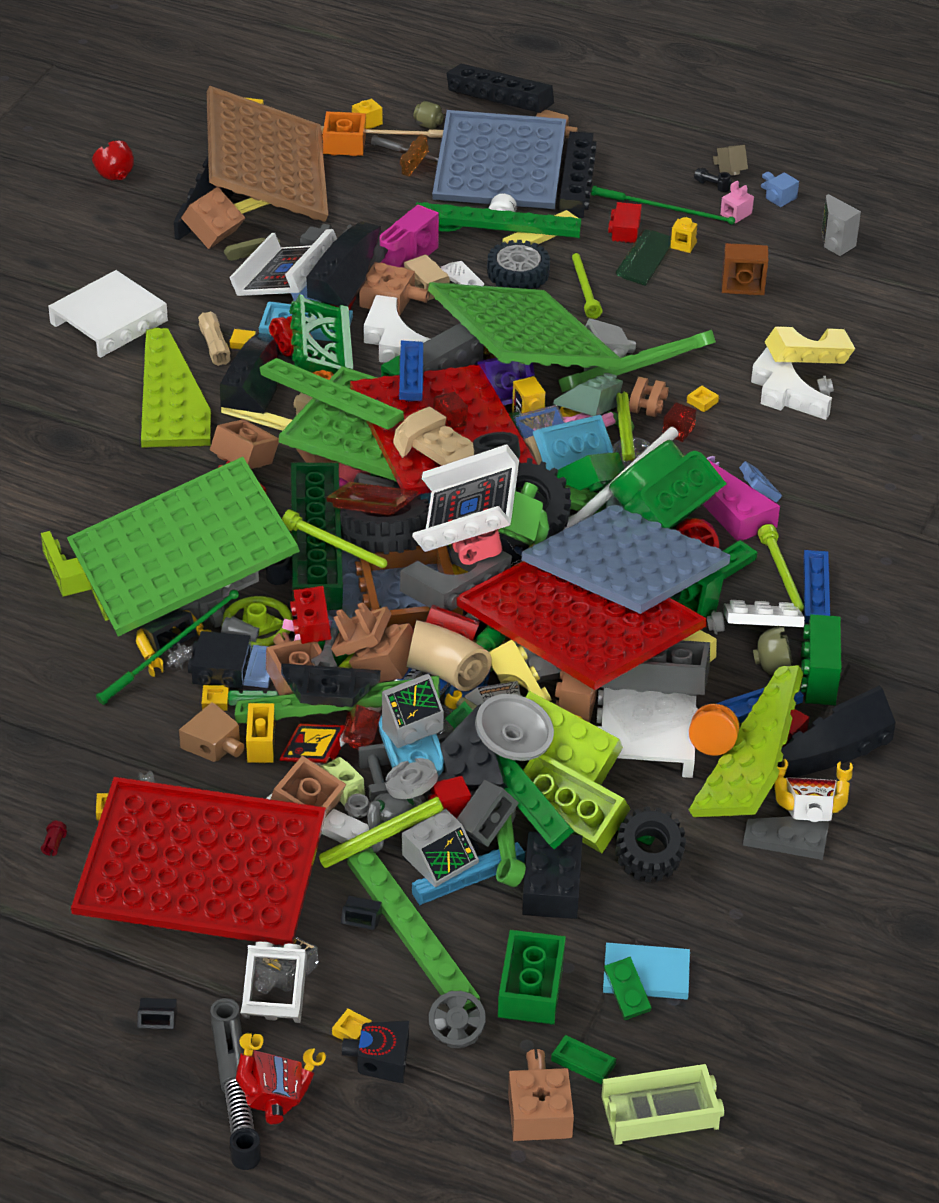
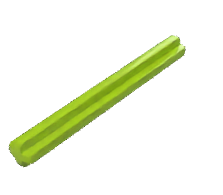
(625, 426)
(380, 832)

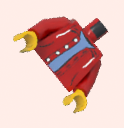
(273, 1081)

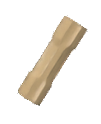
(217, 346)

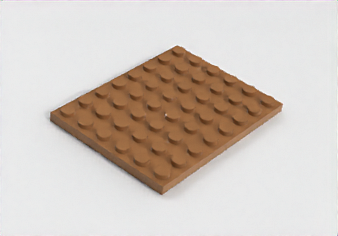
(266, 154)

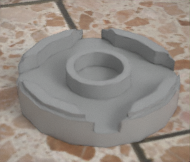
(411, 779)

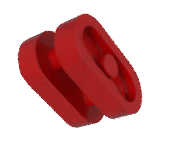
(282, 333)

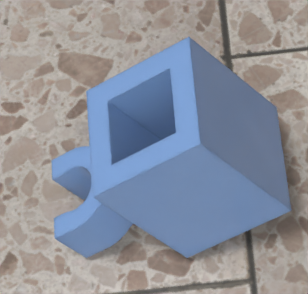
(780, 189)

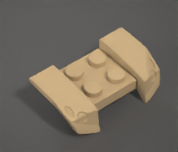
(429, 435)

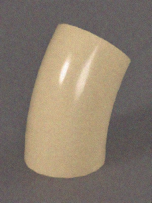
(448, 656)

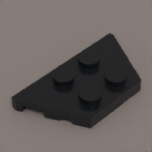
(329, 684)
(470, 757)

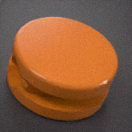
(714, 729)

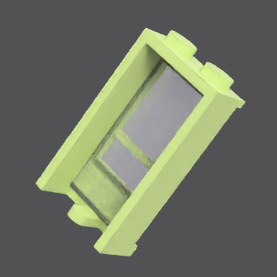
(661, 1103)

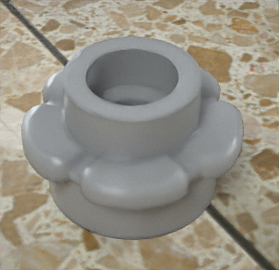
(825, 386)
(716, 622)
(357, 805)

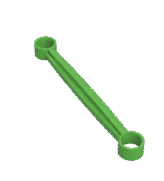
(641, 360)
(510, 870)

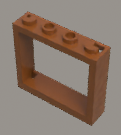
(399, 560)

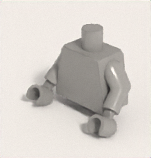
(612, 337)

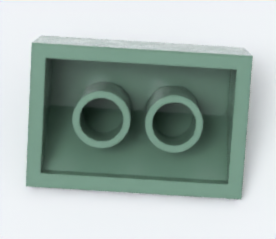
(593, 396)

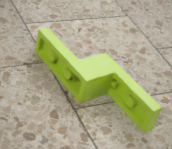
(67, 573)

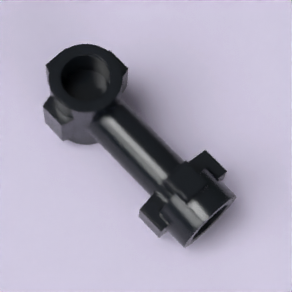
(723, 179)

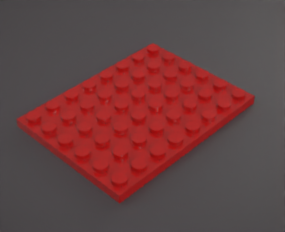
(484, 416)
(574, 626)
(200, 861)

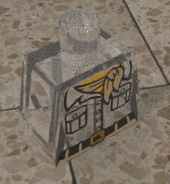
(281, 972)

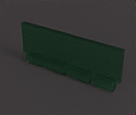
(644, 257)

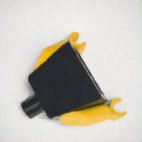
(161, 631)

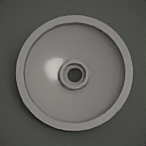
(514, 727)

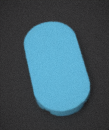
(424, 748)

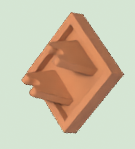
(360, 631)

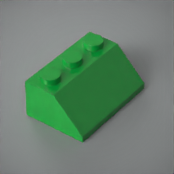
(592, 471)

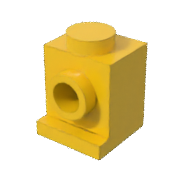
(685, 231)

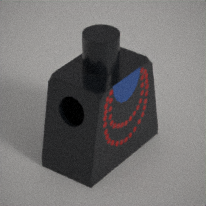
(380, 1049)

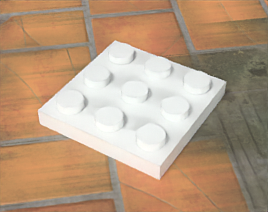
(763, 614)

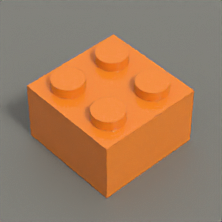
(344, 133)

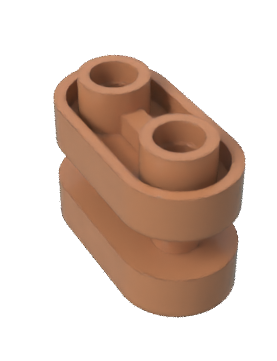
(655, 402)

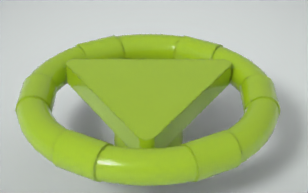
(257, 616)

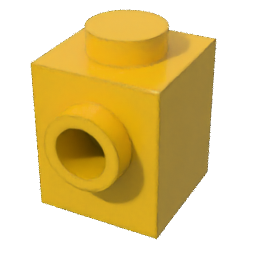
(372, 110)

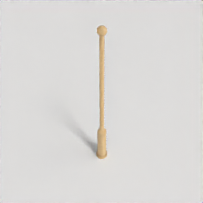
(430, 133)

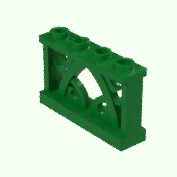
(327, 318)

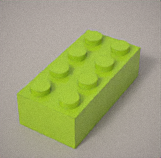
(579, 743)
(580, 801)

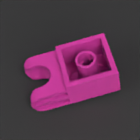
(411, 236)

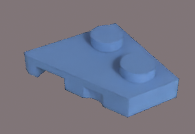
(759, 482)

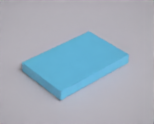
(660, 969)

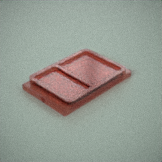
(371, 498)

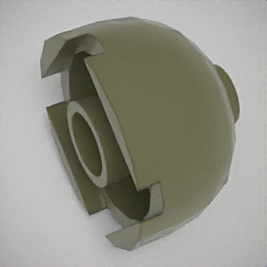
(773, 650)

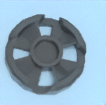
(456, 1019)

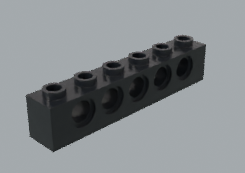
(500, 88)
(578, 173)

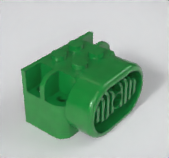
(667, 484)

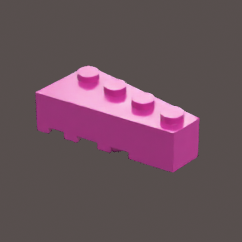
(741, 507)

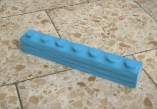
(424, 891)

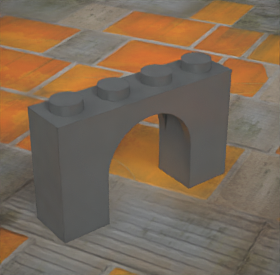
(443, 589)

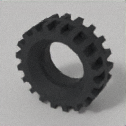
(554, 492)
(385, 532)

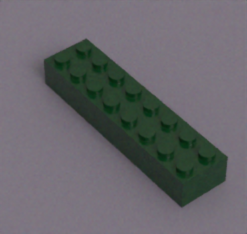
(317, 561)

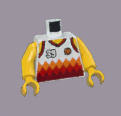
(812, 798)

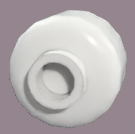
(503, 202)

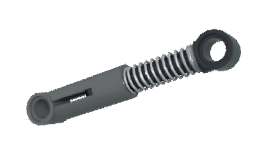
(226, 1025)

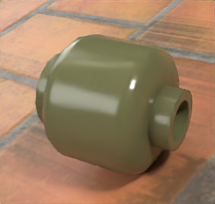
(428, 115)

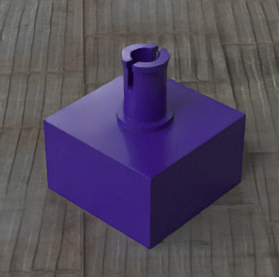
(502, 376)

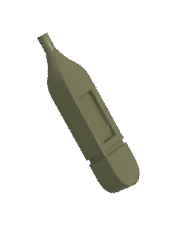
(243, 249)

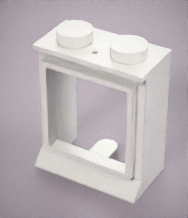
(274, 1010)

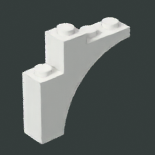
(387, 329)
(786, 388)

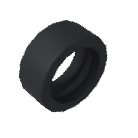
(495, 440)

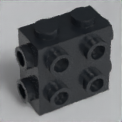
(220, 659)

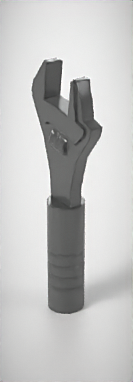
(326, 656)

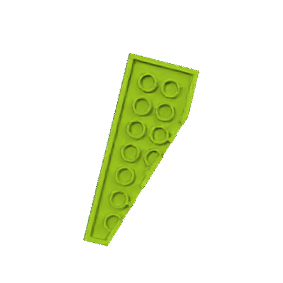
(172, 401)
(750, 767)

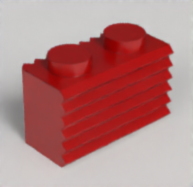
(625, 222)

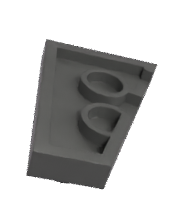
(787, 836)

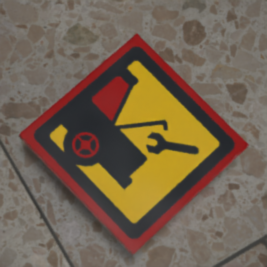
(314, 743)

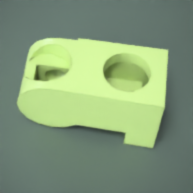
(348, 775)

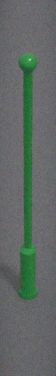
(622, 196)
(128, 677)

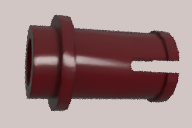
(55, 832)

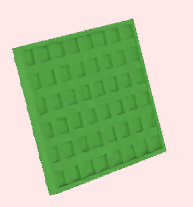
(182, 545)

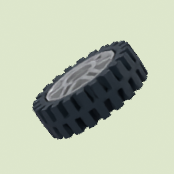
(518, 265)

